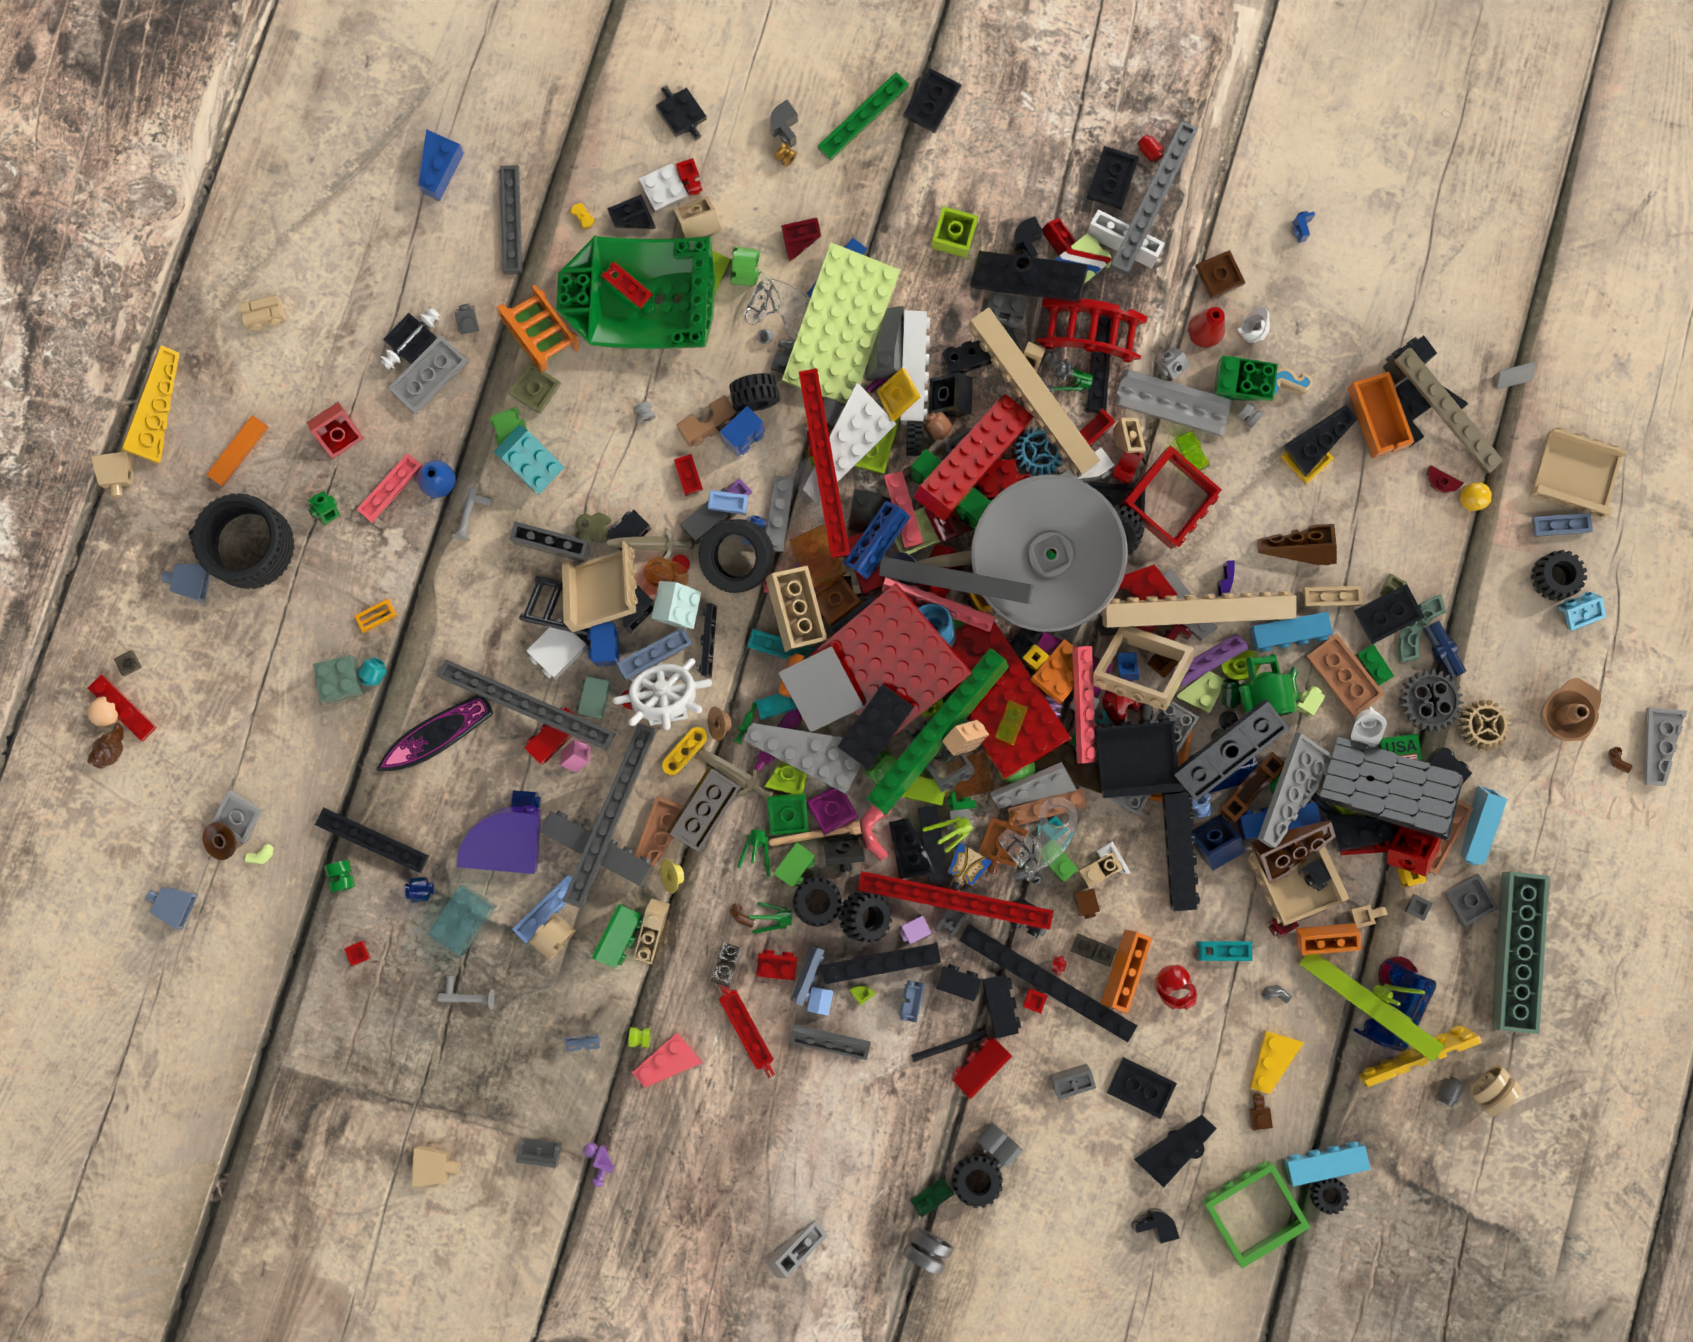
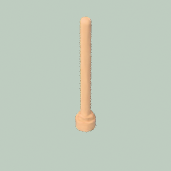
(853, 828)

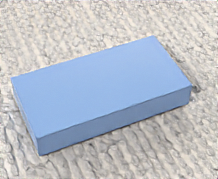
(728, 502)

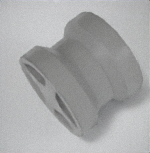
(644, 412)

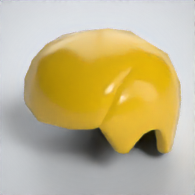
(1475, 496)

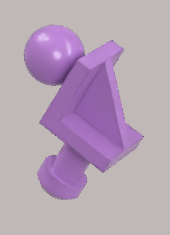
(602, 1162)

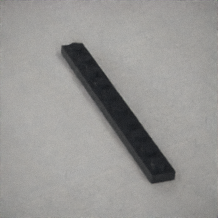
(1048, 983)

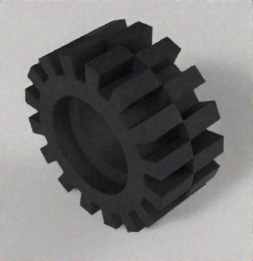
(914, 438)
(1337, 1204)

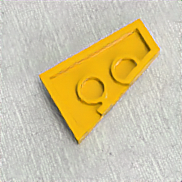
(1273, 1060)

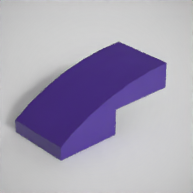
(1224, 586)

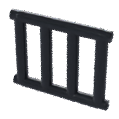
(546, 620)

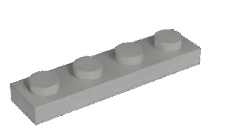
(780, 511)

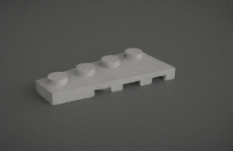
(1037, 786)

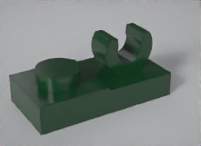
(932, 1196)

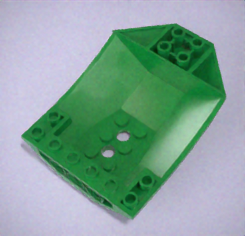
(663, 268)

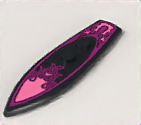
(436, 734)

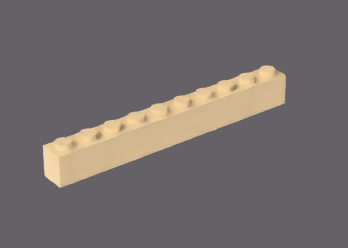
(1033, 392)
(1200, 609)

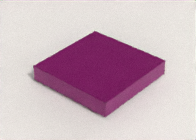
(831, 810)

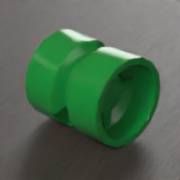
(339, 876)

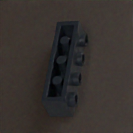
(968, 356)

